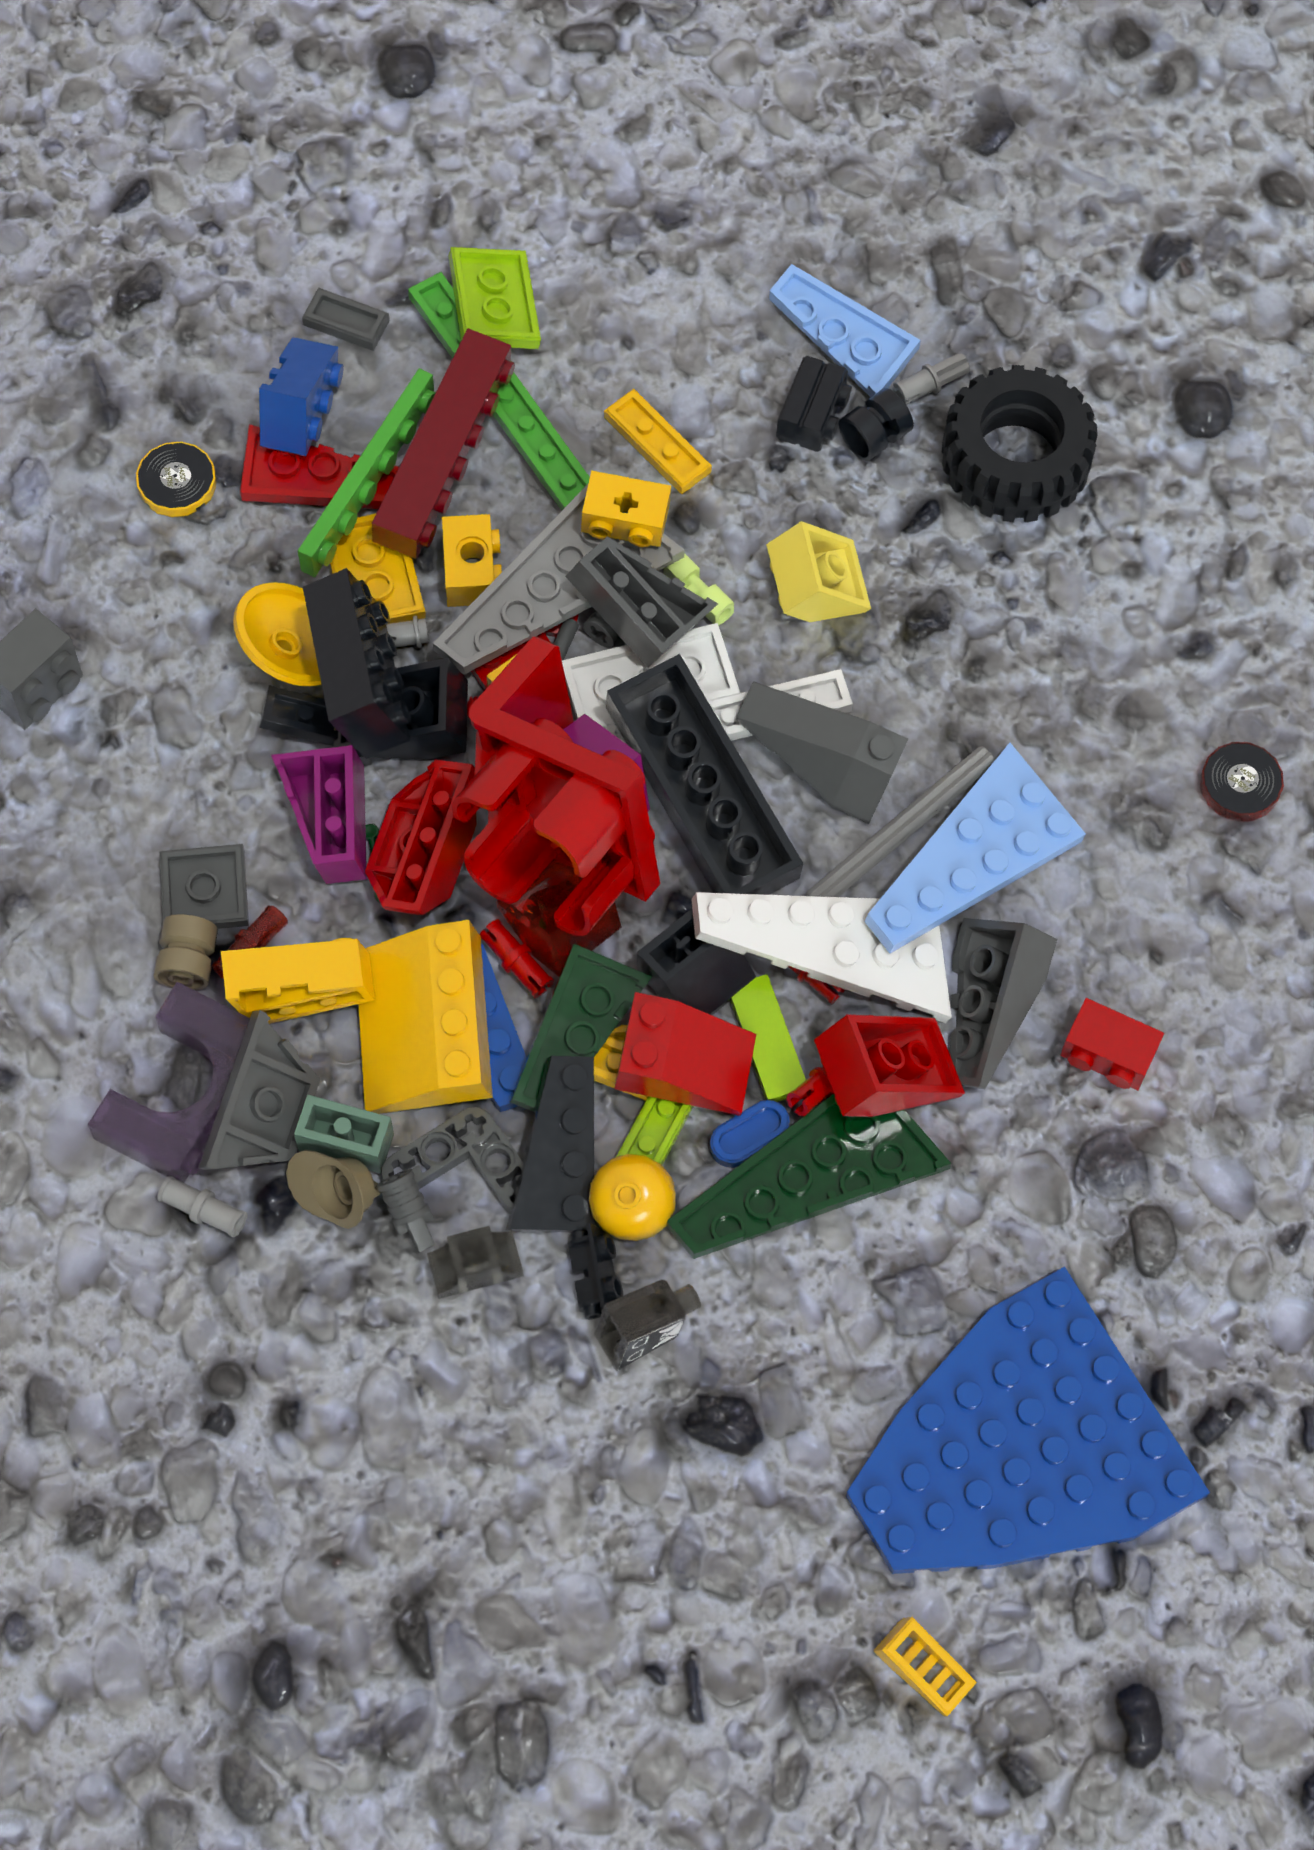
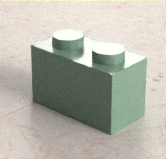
(344, 1132)

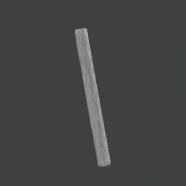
(904, 825)

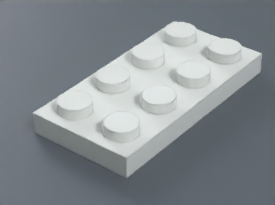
(594, 674)

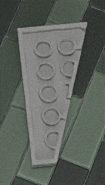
(534, 591)

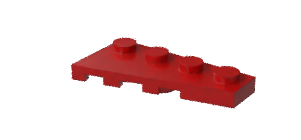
(299, 479)

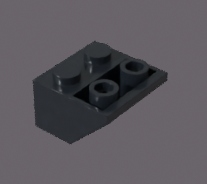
(693, 969)

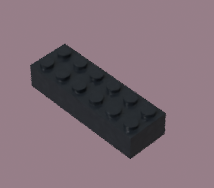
(703, 781)

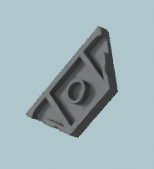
(260, 1101)

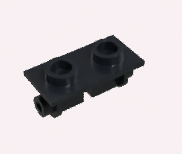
(594, 1253)

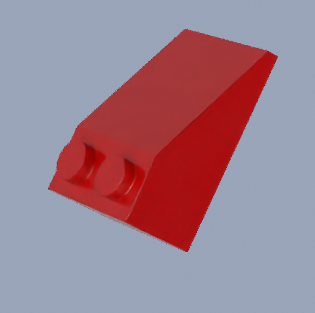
(684, 1055)
(887, 1064)

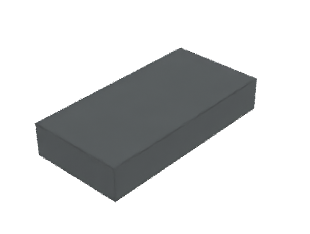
(345, 319)

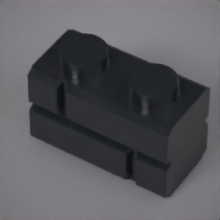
(812, 404)

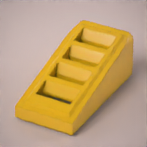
(914, 1677)

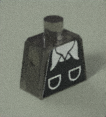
(643, 1321)

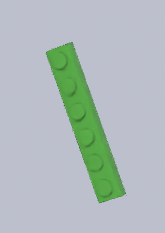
(362, 480)

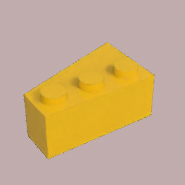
(298, 978)

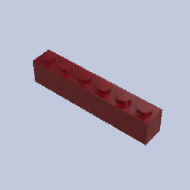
(442, 444)

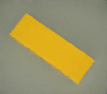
(657, 441)

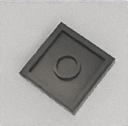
(206, 884)

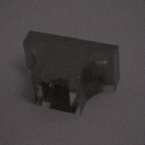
(474, 1261)

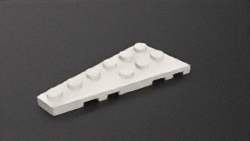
(829, 943)

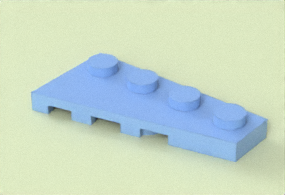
(845, 330)

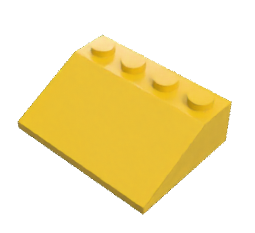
(428, 1021)

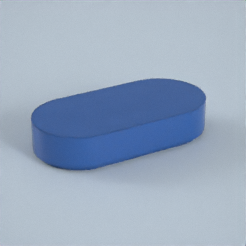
(747, 1134)

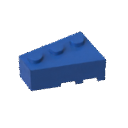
(298, 396)

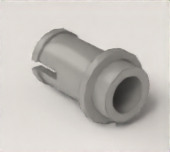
(409, 632)

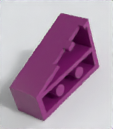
(329, 808)

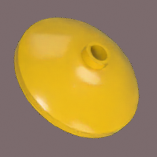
(277, 633)

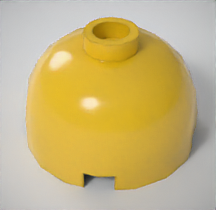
(632, 1197)

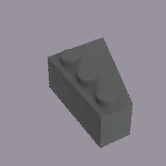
(637, 600)

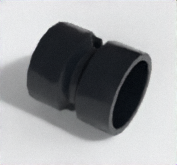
(880, 421)

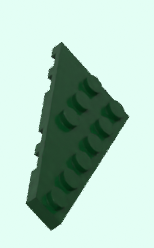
(808, 1172)

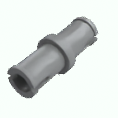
(202, 1206)

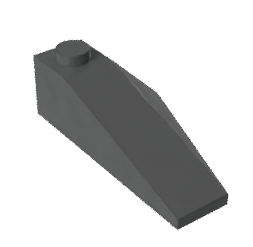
(831, 750)
(997, 983)

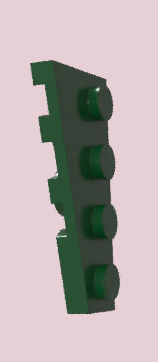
(580, 1016)

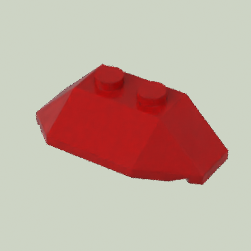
(421, 841)

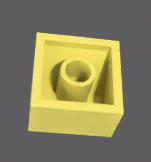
(817, 574)

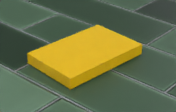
(384, 570)

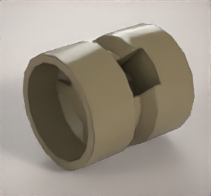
(186, 945)

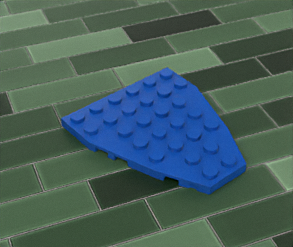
(1023, 1446)

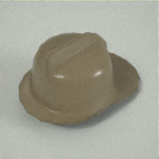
(331, 1187)

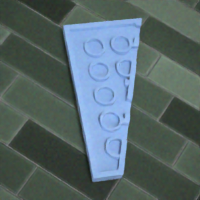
(987, 842)

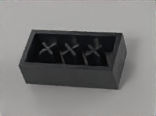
(357, 663)

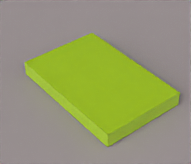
(495, 295)

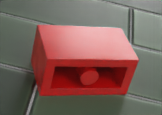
(1111, 1045)

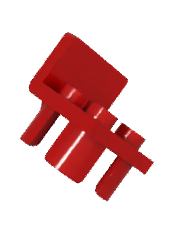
(552, 797)

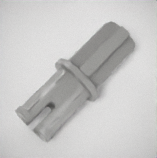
(931, 378)

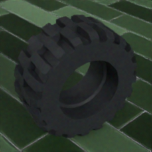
(1027, 401)

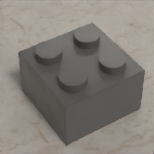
(36, 669)

